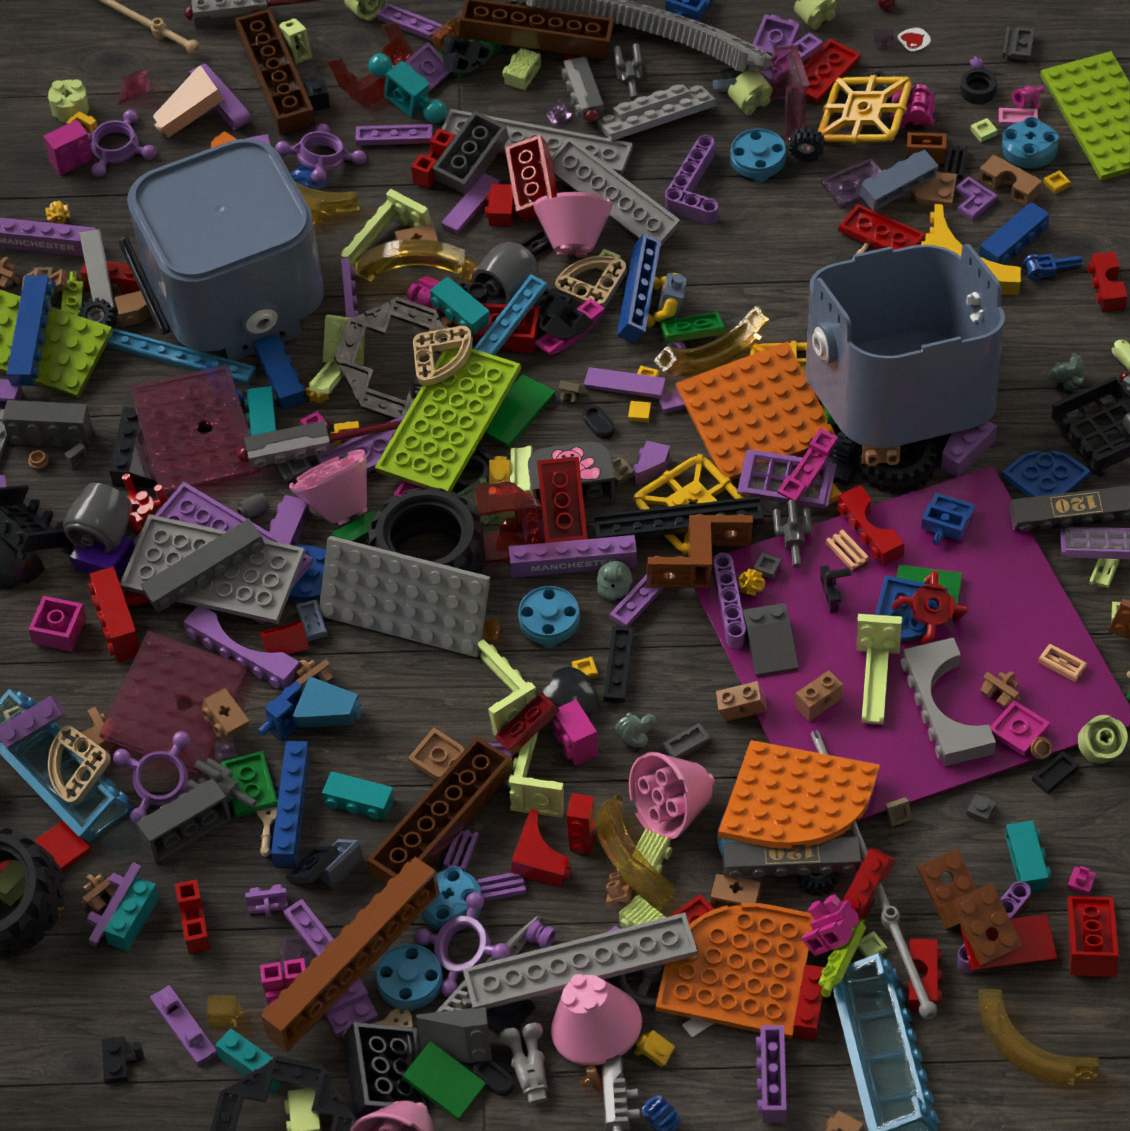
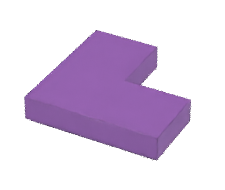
(977, 196)

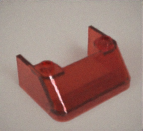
(371, 88)
(523, 530)

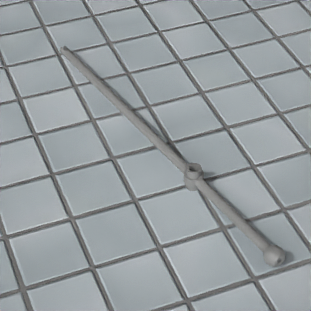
(890, 918)

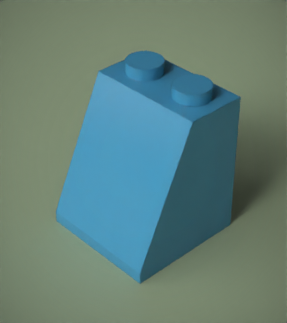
(326, 705)

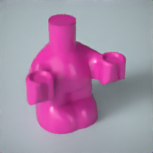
(1028, 94)

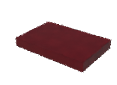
(527, 723)

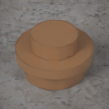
(38, 460)
(1041, 748)

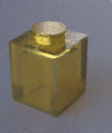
(223, 1010)

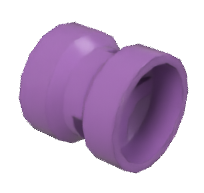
(542, 935)

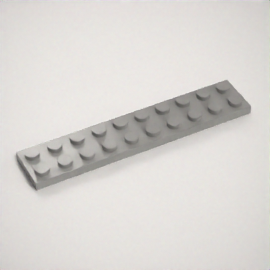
(612, 153)
(597, 955)

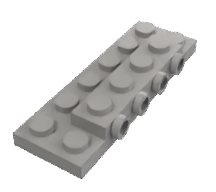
(655, 110)

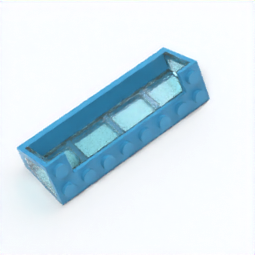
(102, 804)
(884, 1048)

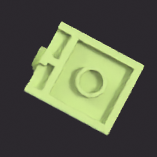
(398, 207)
(330, 374)
(518, 475)
(878, 637)
(522, 693)
(533, 793)

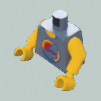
(670, 297)

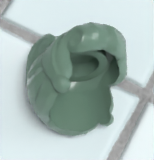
(1070, 373)
(617, 574)
(633, 730)

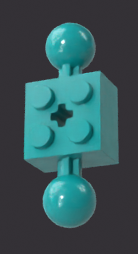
(407, 89)

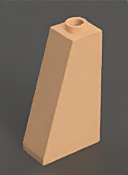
(187, 103)

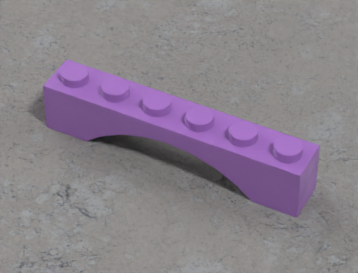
(274, 667)

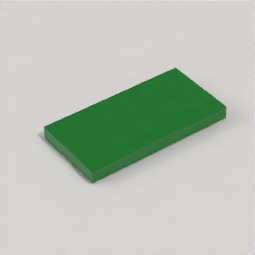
(518, 410)

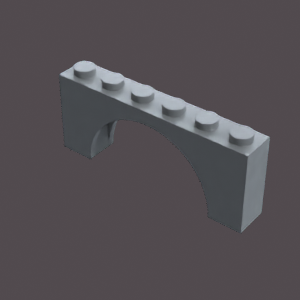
(952, 739)

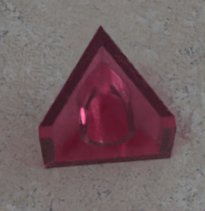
(134, 85)

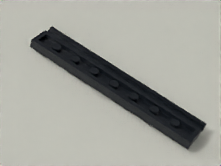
(671, 519)

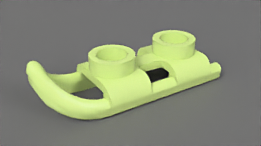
(1104, 579)

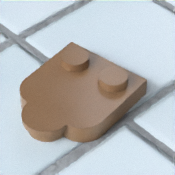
(937, 190)
(435, 754)

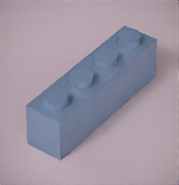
(898, 180)

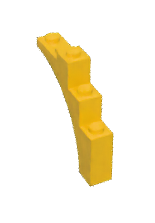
(941, 236)

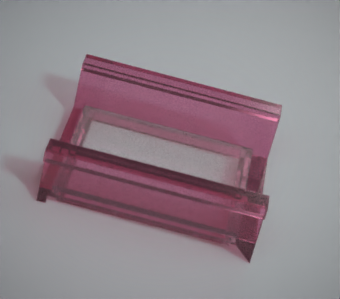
(790, 82)

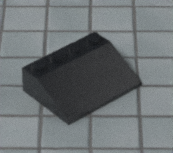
(131, 453)
(375, 1066)

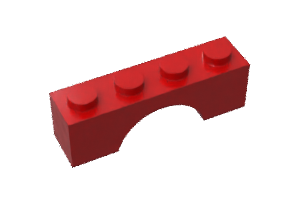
(883, 543)

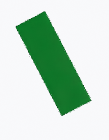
(357, 529)

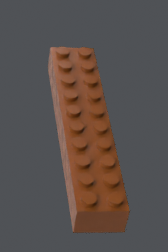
(350, 954)

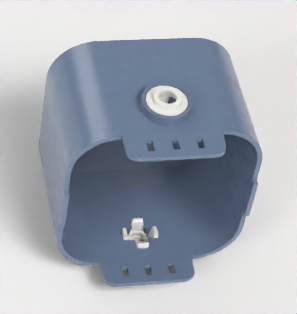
(227, 247)
(905, 343)

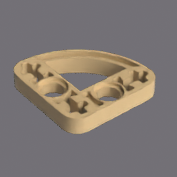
(599, 290)
(428, 350)
(89, 757)

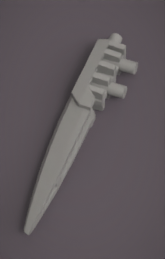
(460, 997)
(616, 1096)

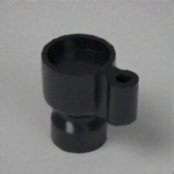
(476, 290)

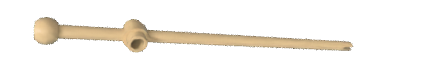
(157, 26)

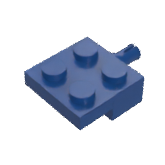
(688, 8)
(947, 517)
(280, 713)

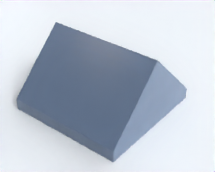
(344, 863)

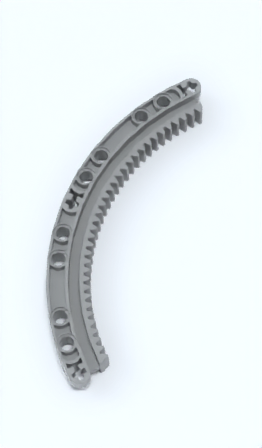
(679, 28)

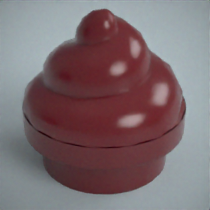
(887, 5)

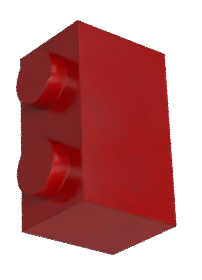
(501, 205)

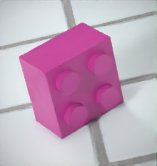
(68, 147)
(57, 623)
(575, 733)

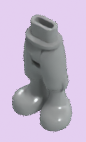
(528, 1069)

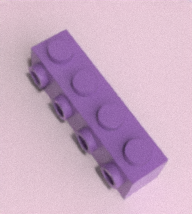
(772, 1074)

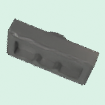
(687, 742)

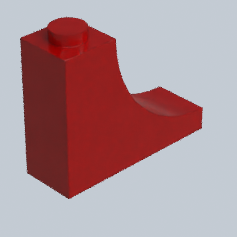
(535, 859)

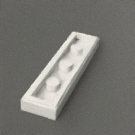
(96, 266)

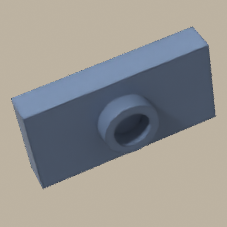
(312, 620)

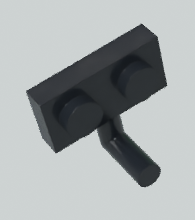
(828, 583)
(116, 1058)

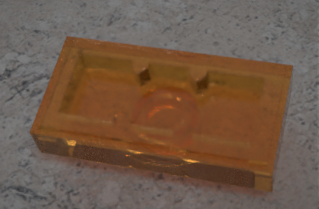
(448, 28)

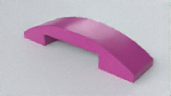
(555, 345)
(809, 466)

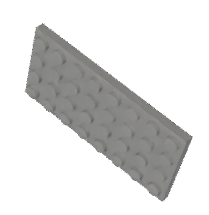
(250, 589)
(404, 596)

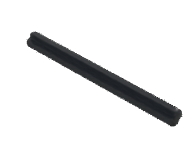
(144, 285)

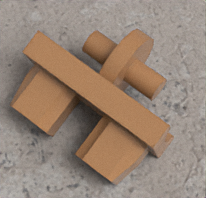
(7, 277)
(876, 455)
(320, 671)
(993, 684)
(618, 891)
(93, 898)

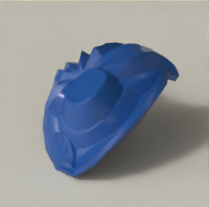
(303, 177)

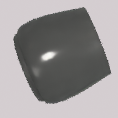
(505, 267)
(98, 515)

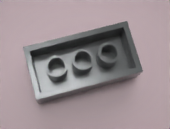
(470, 152)
(47, 424)
(183, 820)

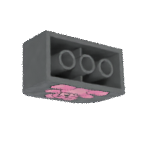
(595, 470)

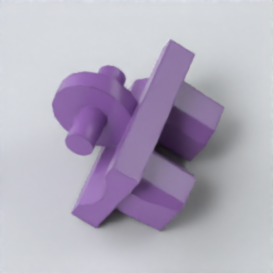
(267, 901)

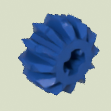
(661, 1114)

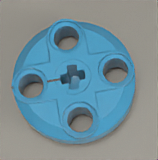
(1030, 143)
(758, 154)
(549, 615)
(452, 897)
(409, 977)

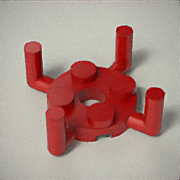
(143, 503)
(922, 611)

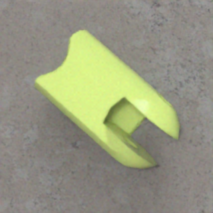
(1122, 352)

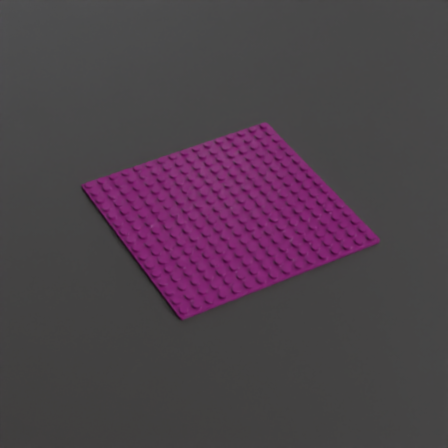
(1010, 621)

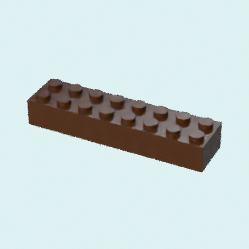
(536, 28)
(275, 72)
(443, 810)

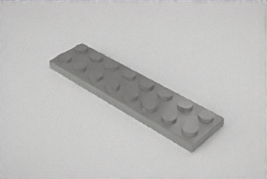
(629, 204)

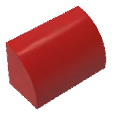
(285, 638)

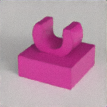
(1081, 880)

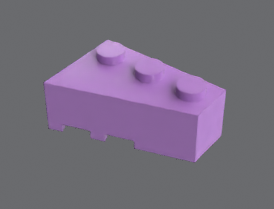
(966, 447)

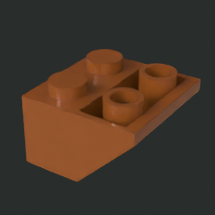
(932, 142)

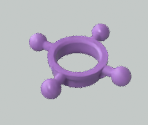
(117, 155)
(320, 163)
(122, 757)
(424, 937)

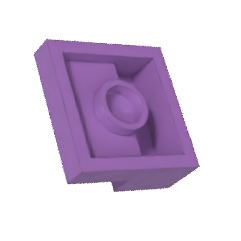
(776, 32)
(350, 1008)

